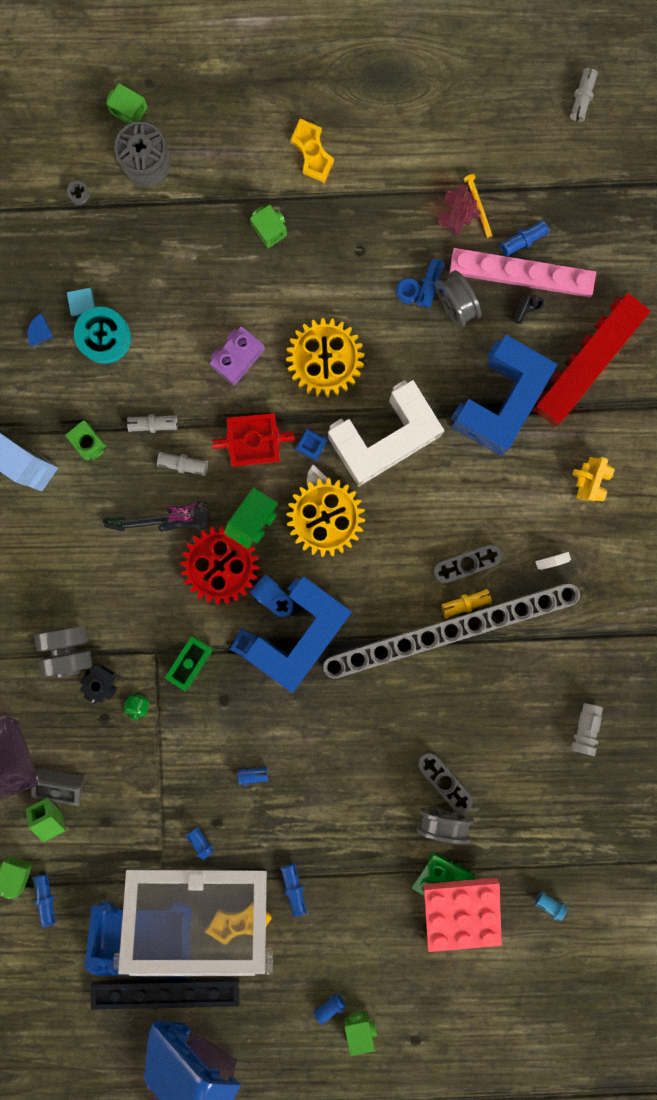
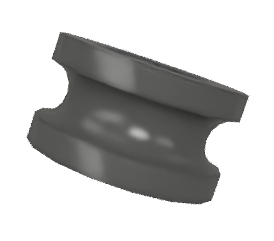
(84, 195)

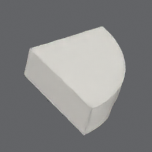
(314, 474)
(553, 561)

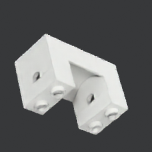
(419, 430)

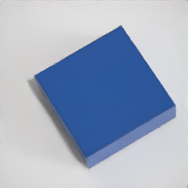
(311, 444)
(241, 641)

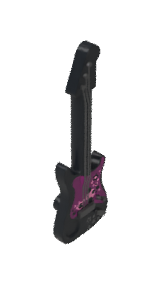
(189, 516)

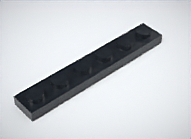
(165, 993)

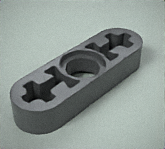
(486, 563)
(461, 791)

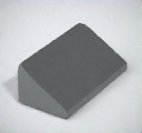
(58, 787)

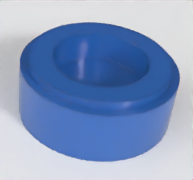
(408, 290)

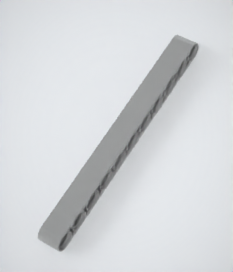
(461, 624)

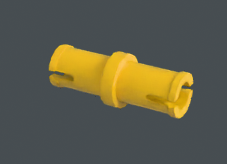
(466, 603)

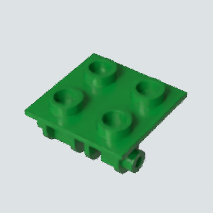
(439, 871)

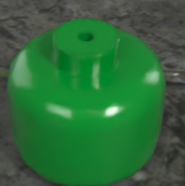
(136, 706)

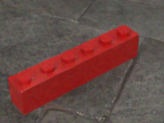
(591, 360)

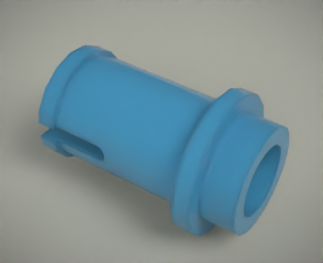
(551, 906)

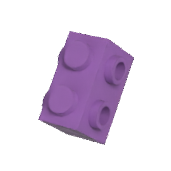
(240, 357)

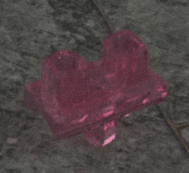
(463, 210)

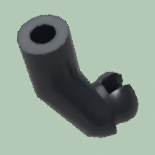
(525, 306)

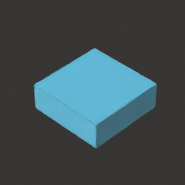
(80, 301)

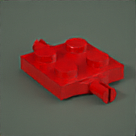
(253, 440)

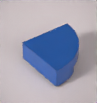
(38, 331)

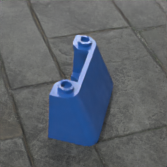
(105, 940)
(176, 1070)

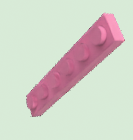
(523, 272)

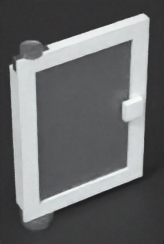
(194, 924)

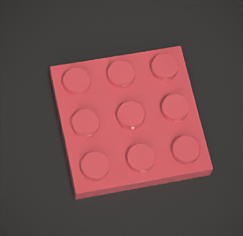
(463, 914)

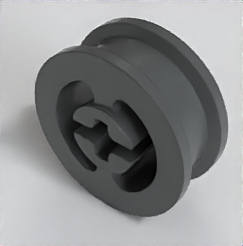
(458, 299)
(445, 825)

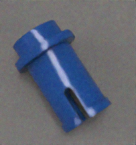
(249, 776)
(200, 843)
(329, 1008)

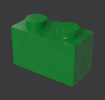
(251, 518)
(189, 663)

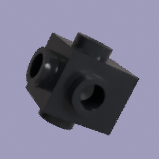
(106, 679)

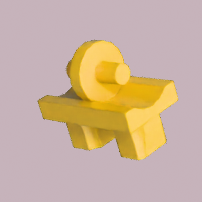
(590, 479)

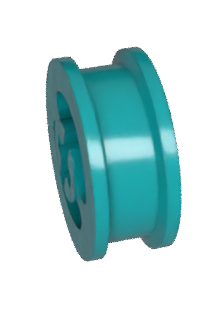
(84, 333)

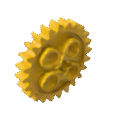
(346, 356)
(316, 497)

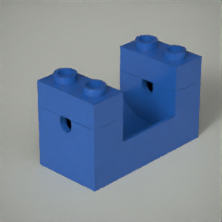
(530, 374)
(292, 668)

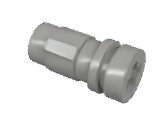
(588, 728)

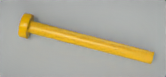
(469, 179)

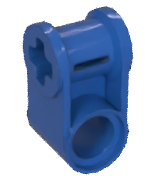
(270, 593)

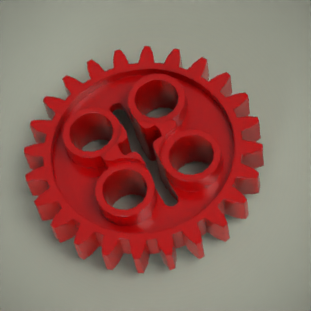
(233, 582)

